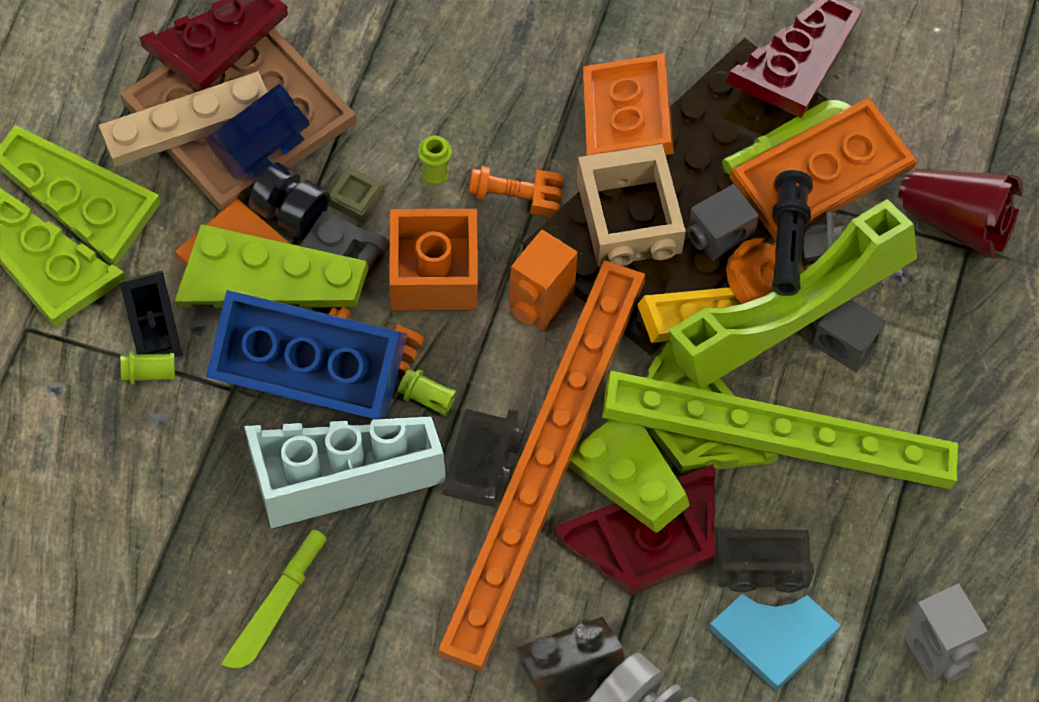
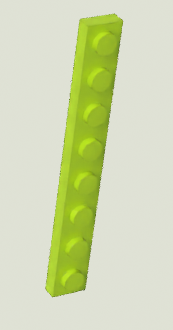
(780, 430)

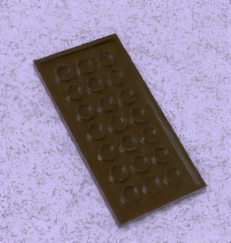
(707, 126)

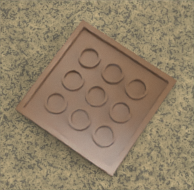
(276, 65)

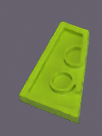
(631, 472)

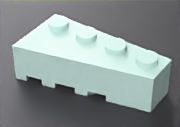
(342, 465)

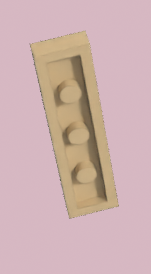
(179, 119)

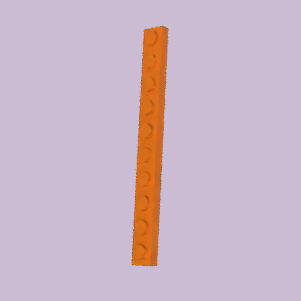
(541, 467)

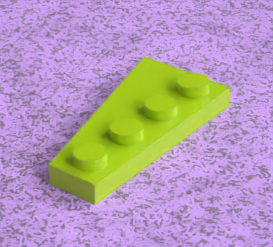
(83, 196)
(268, 271)

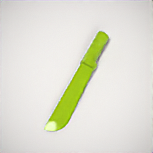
(785, 132)
(268, 614)

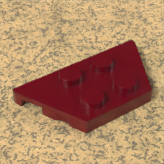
(635, 554)

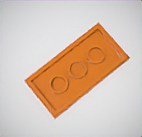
(842, 155)

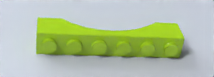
(727, 337)

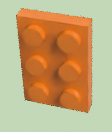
(627, 105)

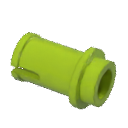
(434, 155)
(147, 367)
(426, 391)

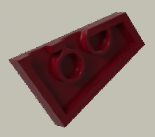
(213, 41)

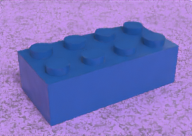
(306, 355)

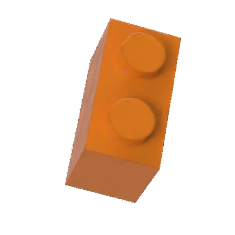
(542, 280)

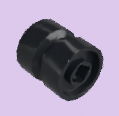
(285, 198)

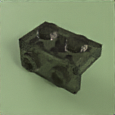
(481, 457)
(763, 559)
(572, 662)

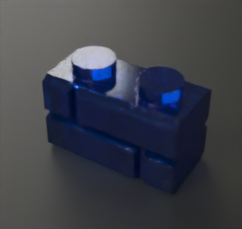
(259, 132)

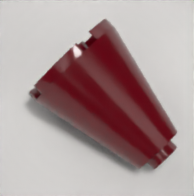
(965, 205)

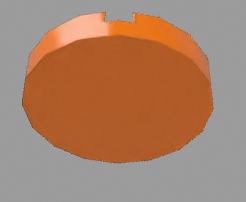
(752, 270)

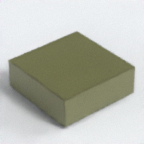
(355, 194)

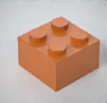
(433, 259)

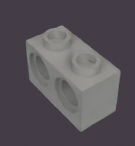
(945, 635)

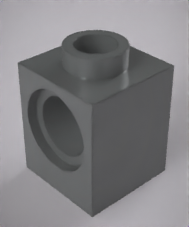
(722, 222)
(848, 334)

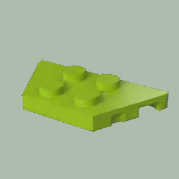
(692, 452)

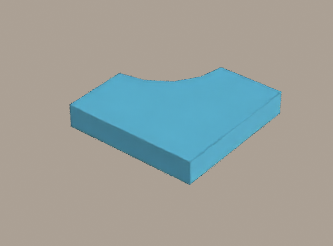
(772, 638)

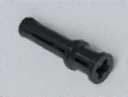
(791, 217)

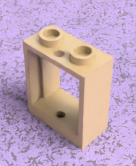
(623, 170)

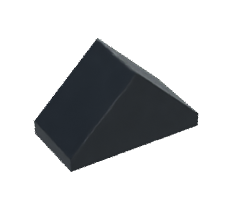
(150, 314)

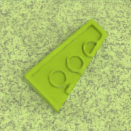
(49, 265)

